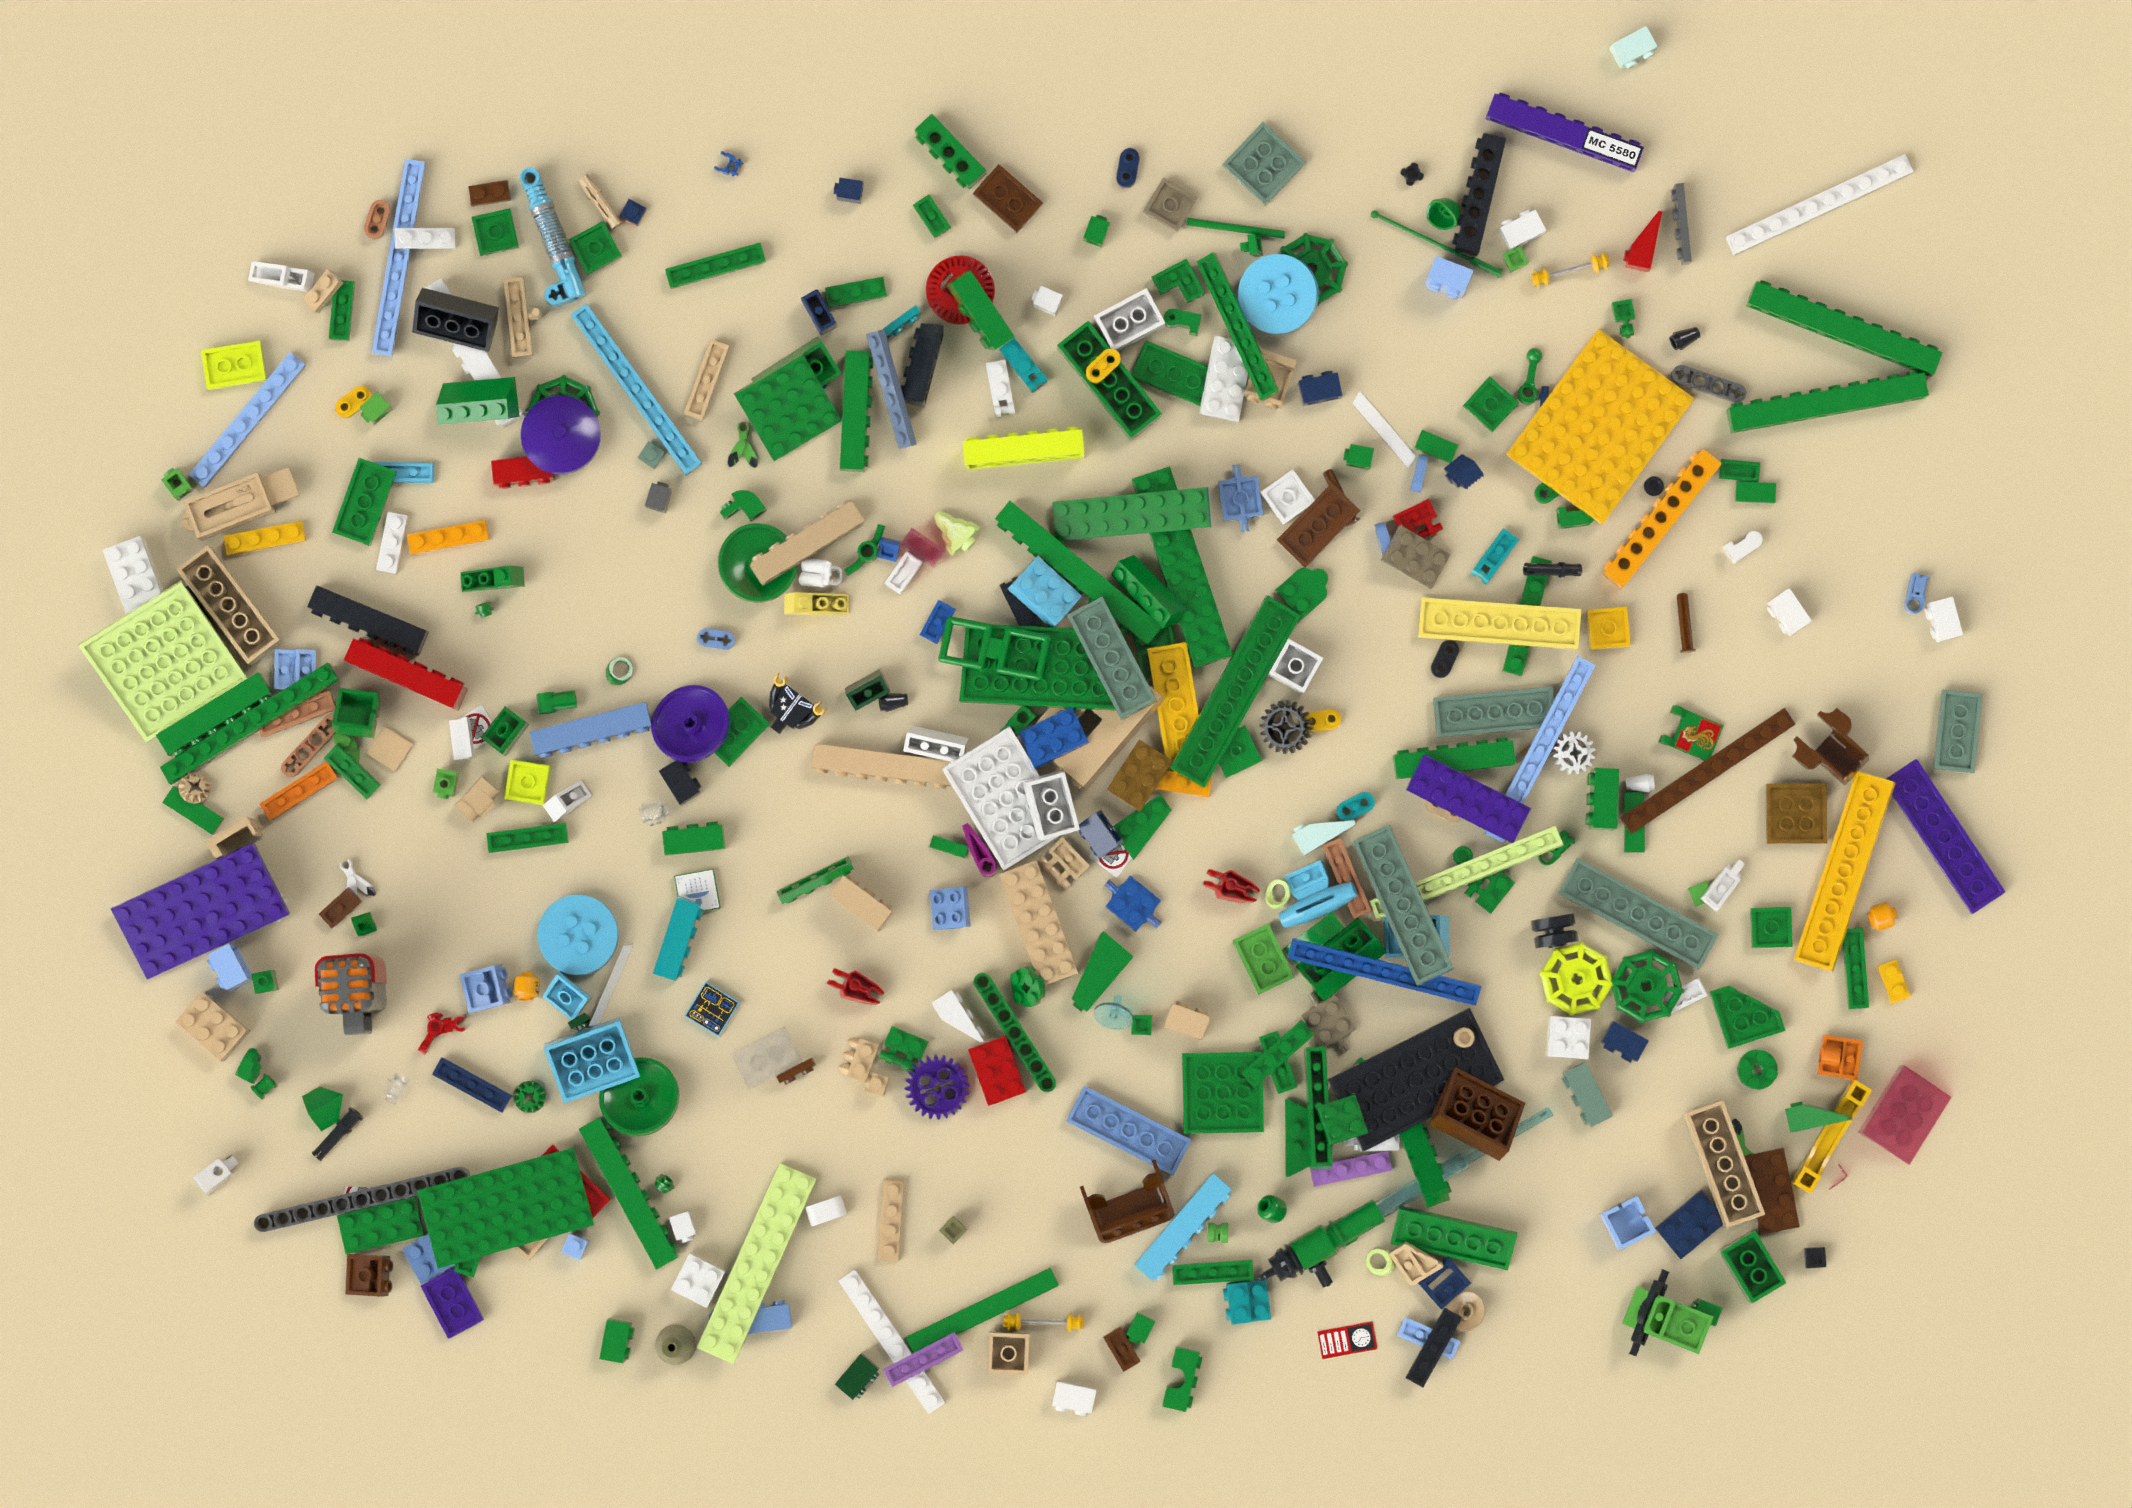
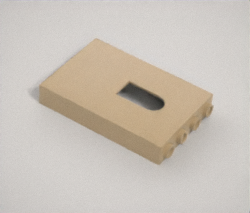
(1104, 742)

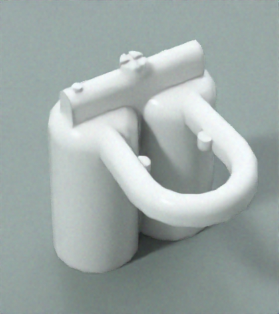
(818, 572)

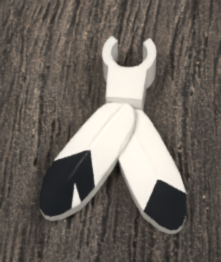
(356, 881)

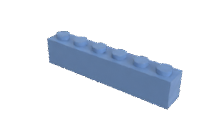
(591, 729)

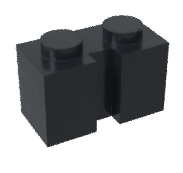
(680, 782)

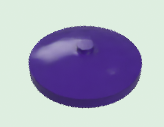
(560, 435)
(690, 723)

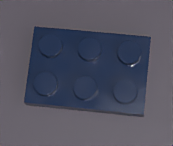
(1690, 1224)

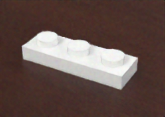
(424, 238)
(392, 543)

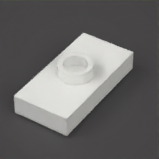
(903, 573)
(1693, 992)

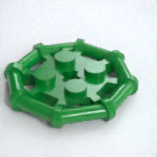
(1321, 261)
(563, 382)
(1650, 997)

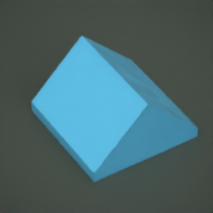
(566, 996)

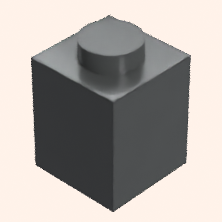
(658, 497)

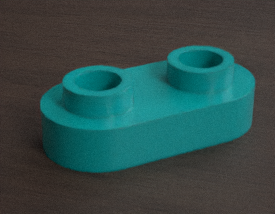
(1355, 806)

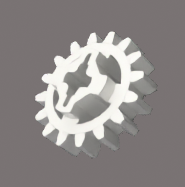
(1574, 760)

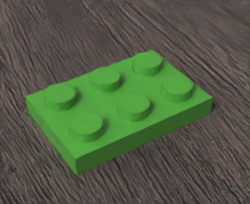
(1263, 959)

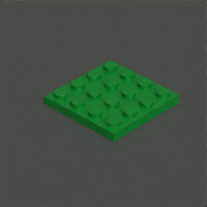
(787, 407)
(1218, 1094)

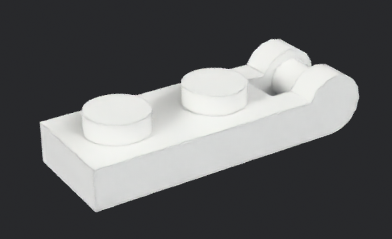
(1000, 387)

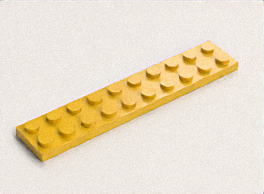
(1844, 871)

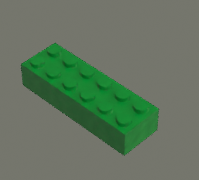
(1118, 391)

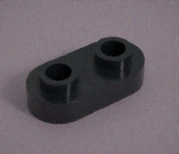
(1444, 658)

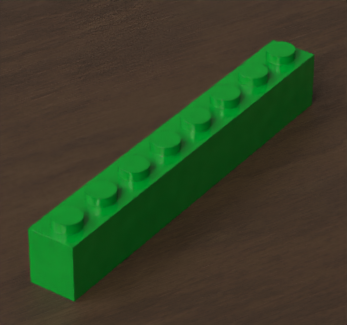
(629, 1193)

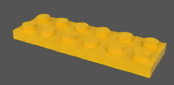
(1174, 681)

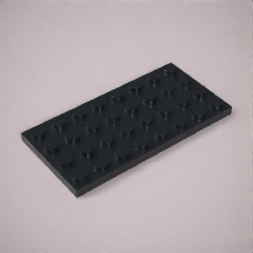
(1407, 1079)

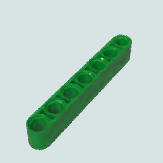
(1013, 1022)

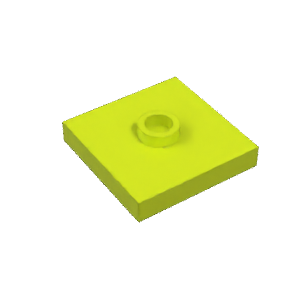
(527, 782)

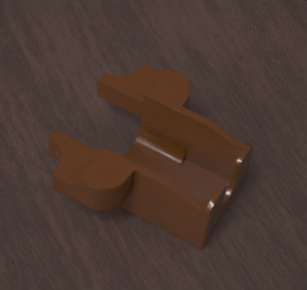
(1838, 751)

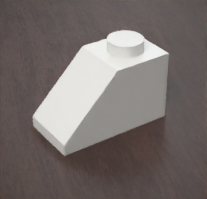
(567, 800)

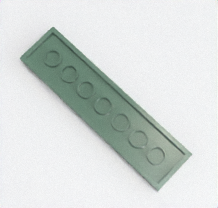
(1403, 905)
(1638, 913)

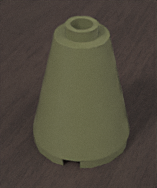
(683, 1341)

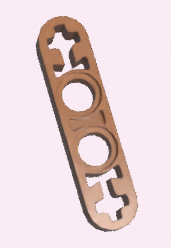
(308, 743)

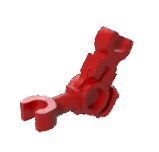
(437, 1027)

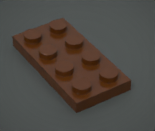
(1318, 525)
(1774, 1190)

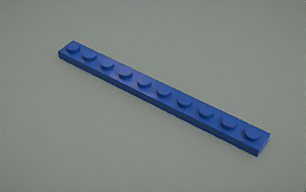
(1381, 971)

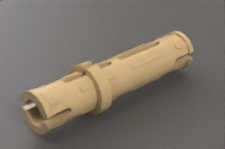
(599, 201)

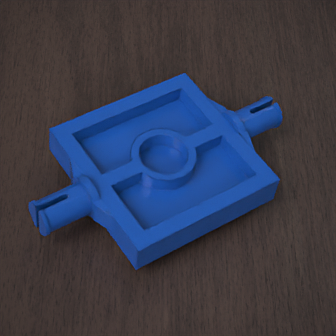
(1133, 903)

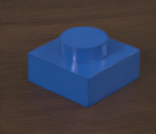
(888, 549)

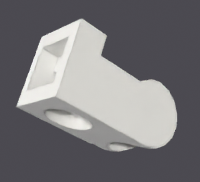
(1749, 543)

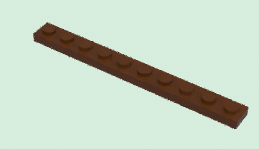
(1707, 771)

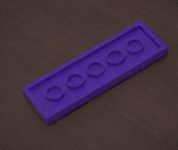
(1468, 799)

